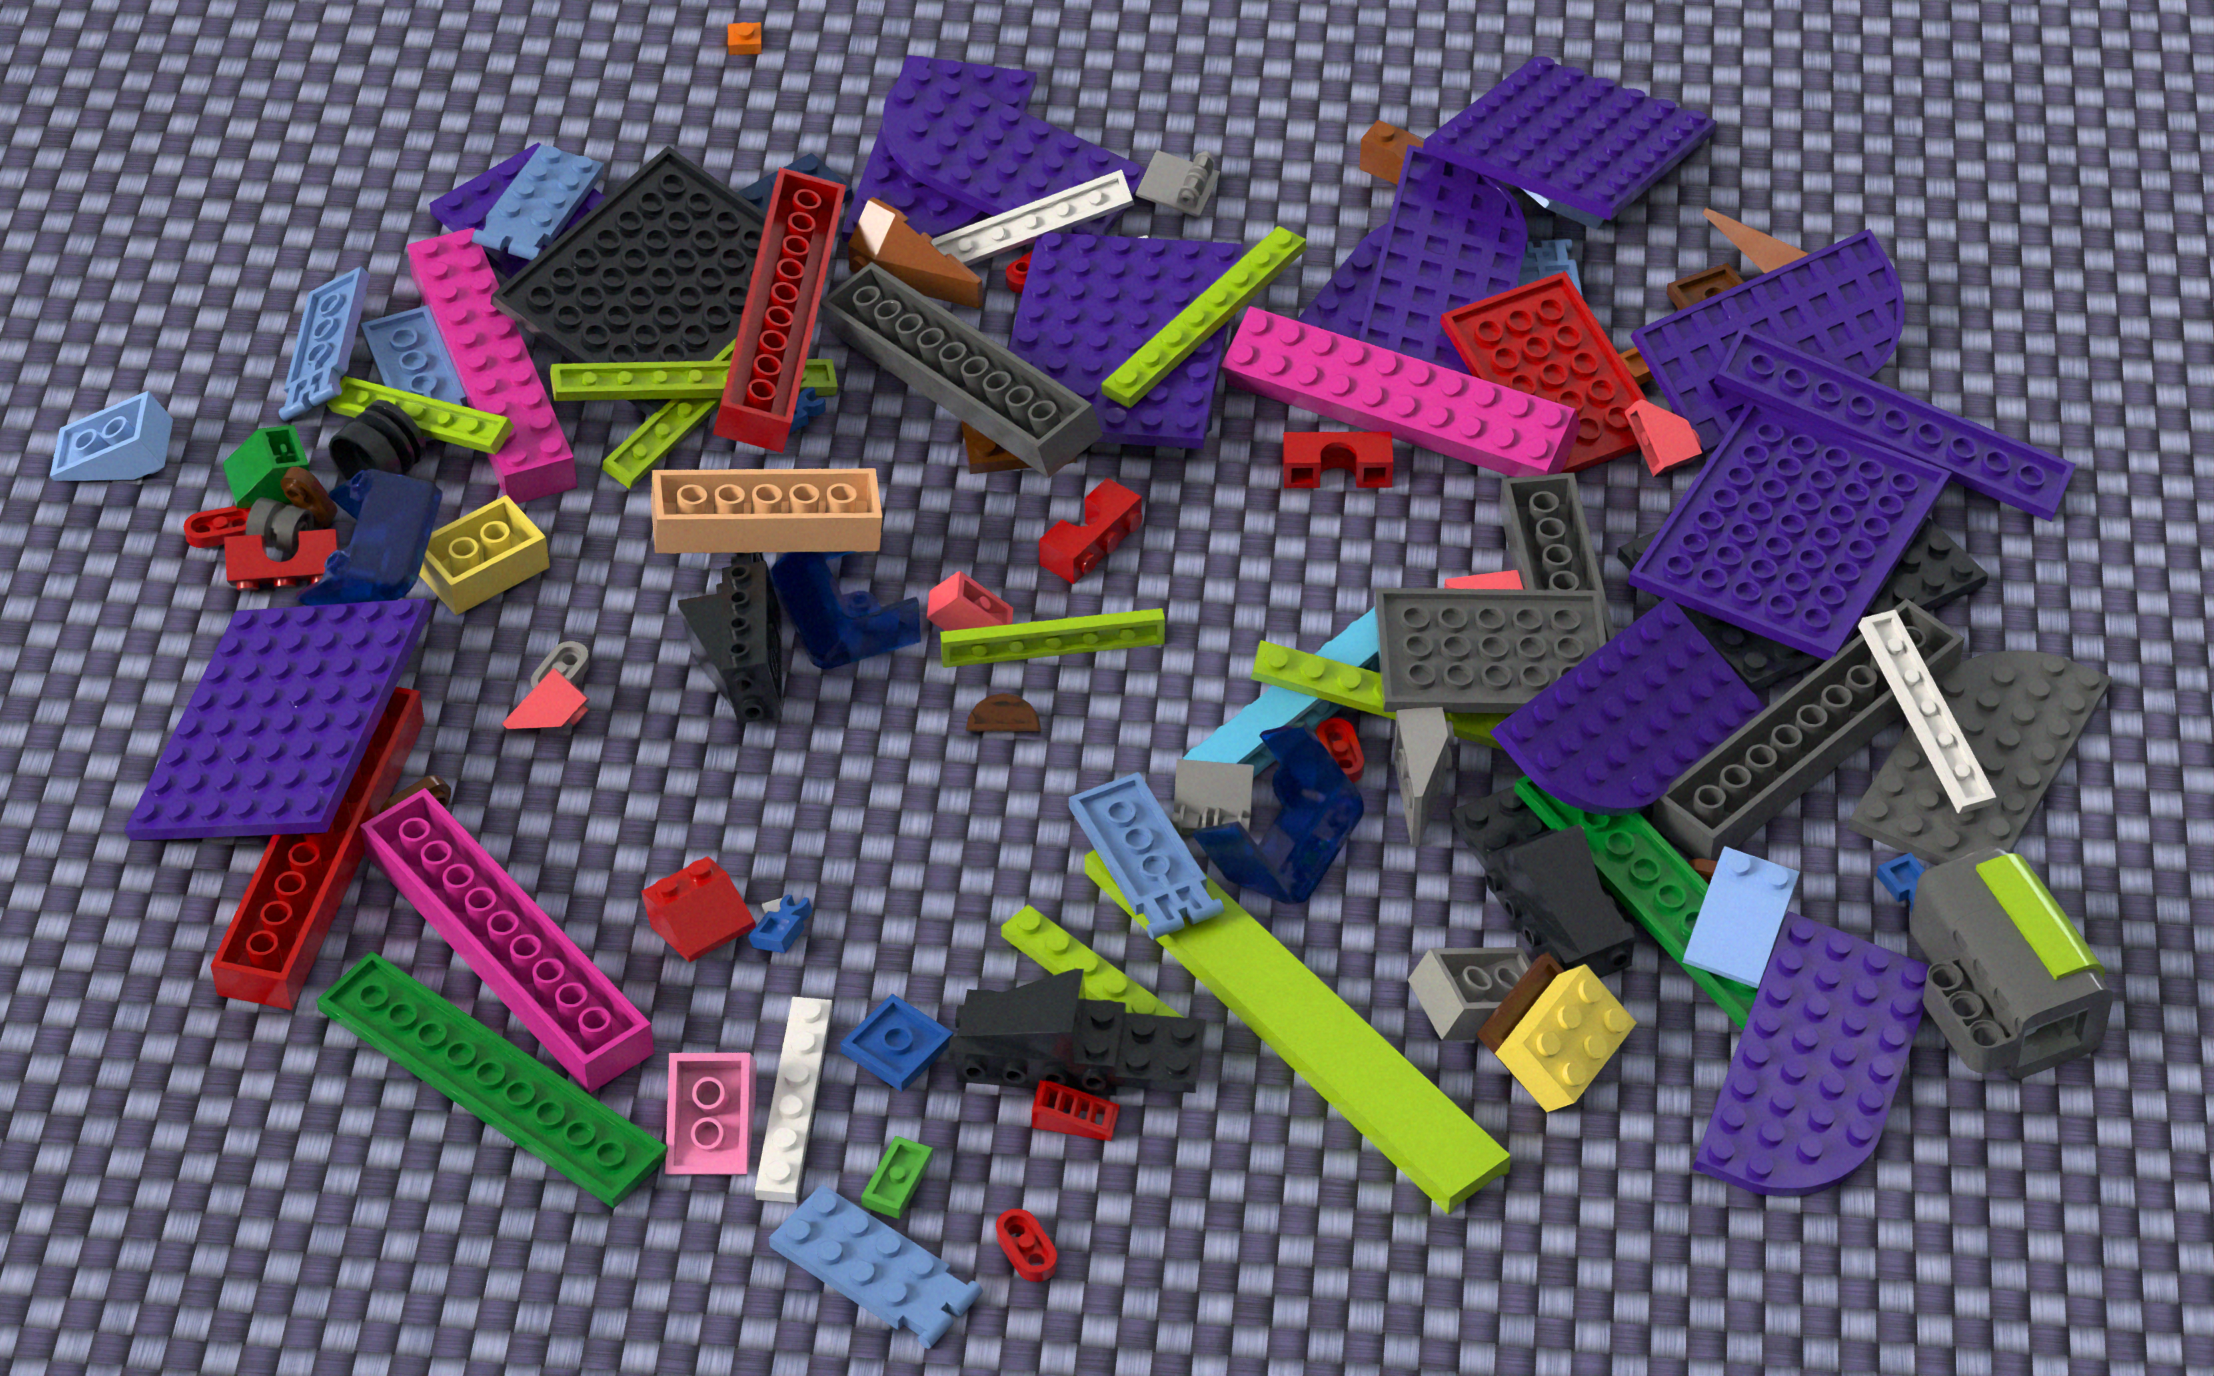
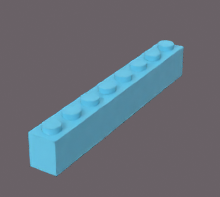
(1278, 707)

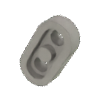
(560, 658)

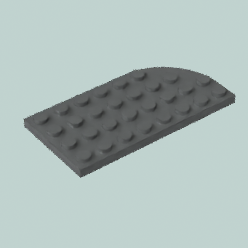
(2020, 723)

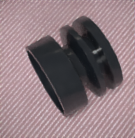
(379, 440)

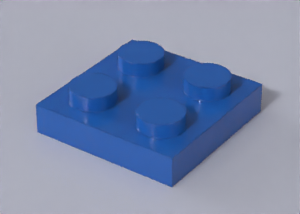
(896, 1042)

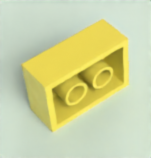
(483, 555)
(1566, 1038)

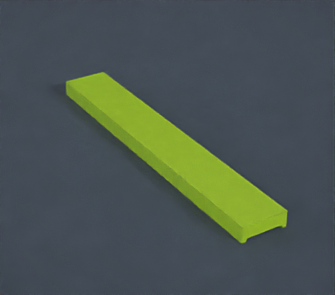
(1330, 1048)

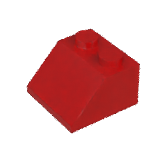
(697, 909)

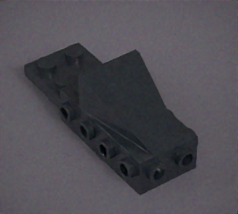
(740, 638)
(1546, 883)
(1063, 1038)

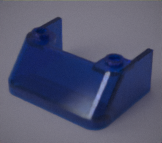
(388, 541)
(838, 626)
(1308, 833)

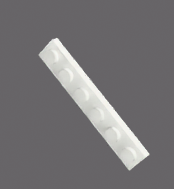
(1037, 218)
(1927, 711)
(793, 1100)

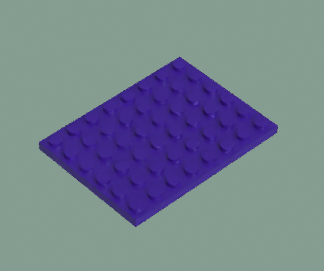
(1571, 137)
(1099, 302)
(1790, 530)
(279, 721)

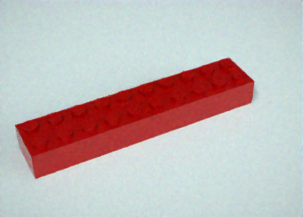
(780, 311)
(308, 874)

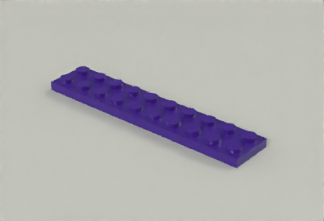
(1896, 421)

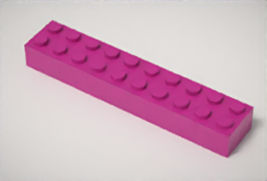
(493, 364)
(1400, 395)
(508, 940)

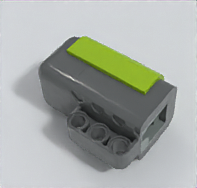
(2007, 966)

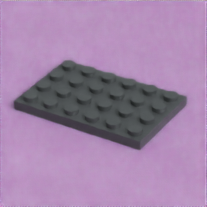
(1480, 645)

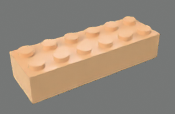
(765, 510)

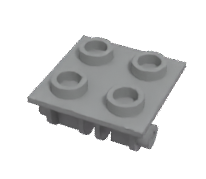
(1179, 182)
(1211, 795)

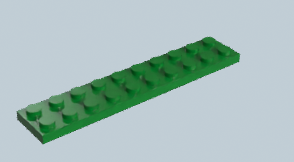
(1648, 882)
(493, 1079)

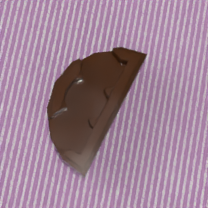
(1003, 713)

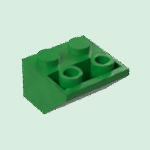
(261, 463)

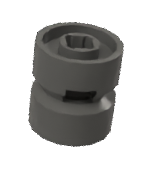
(279, 523)

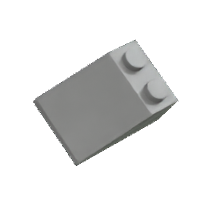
(1421, 764)
(1466, 986)

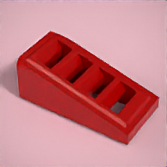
(1066, 1097)

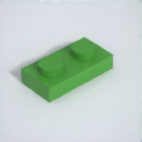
(897, 1177)

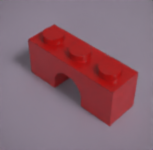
(1362, 453)
(1076, 550)
(250, 566)

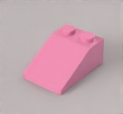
(710, 1113)

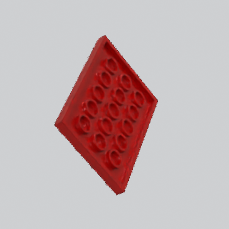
(1554, 349)

